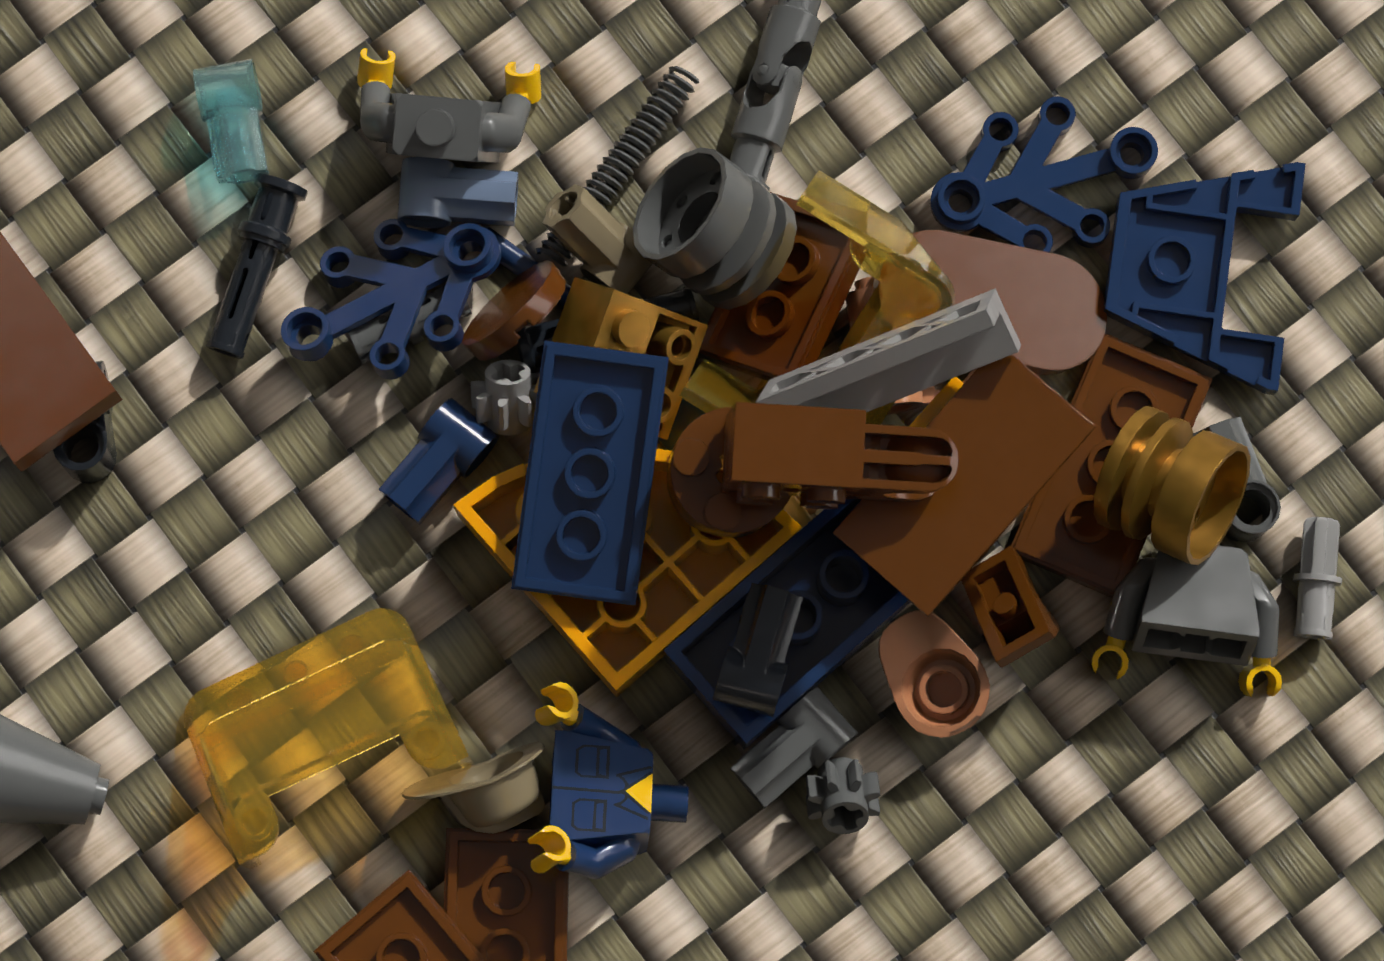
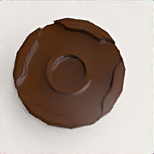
(520, 302)

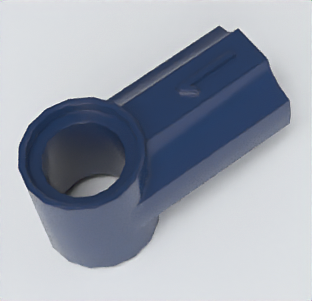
(447, 448)

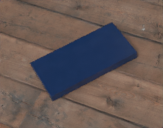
(590, 473)

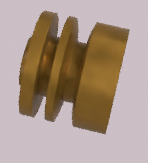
(1171, 485)

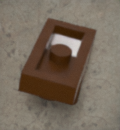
(1008, 607)

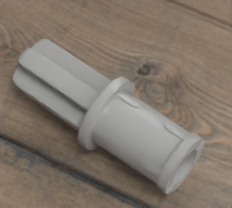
(1317, 578)

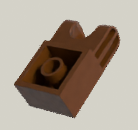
(830, 457)

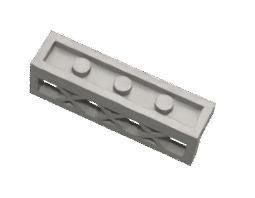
(902, 359)

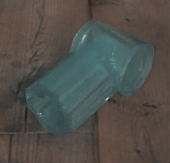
(230, 105)

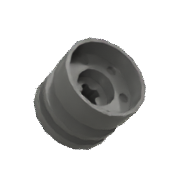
(714, 228)

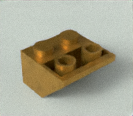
(621, 322)

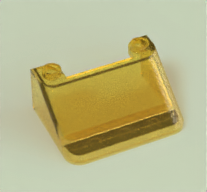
(312, 713)

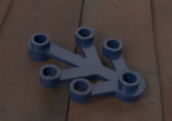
(1033, 182)
(400, 290)

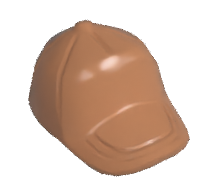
(933, 675)

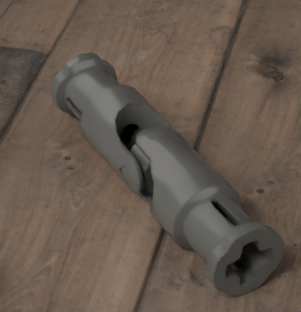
(778, 71)

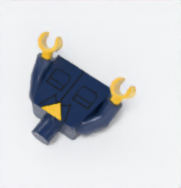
(598, 792)

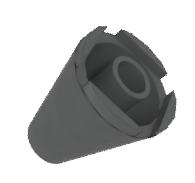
(45, 779)

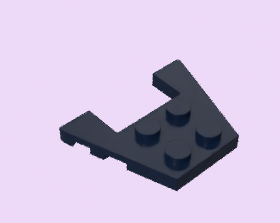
(1175, 262)

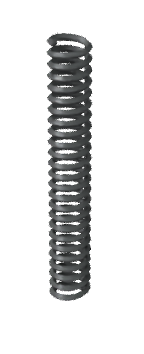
(632, 150)

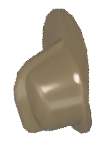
(490, 793)

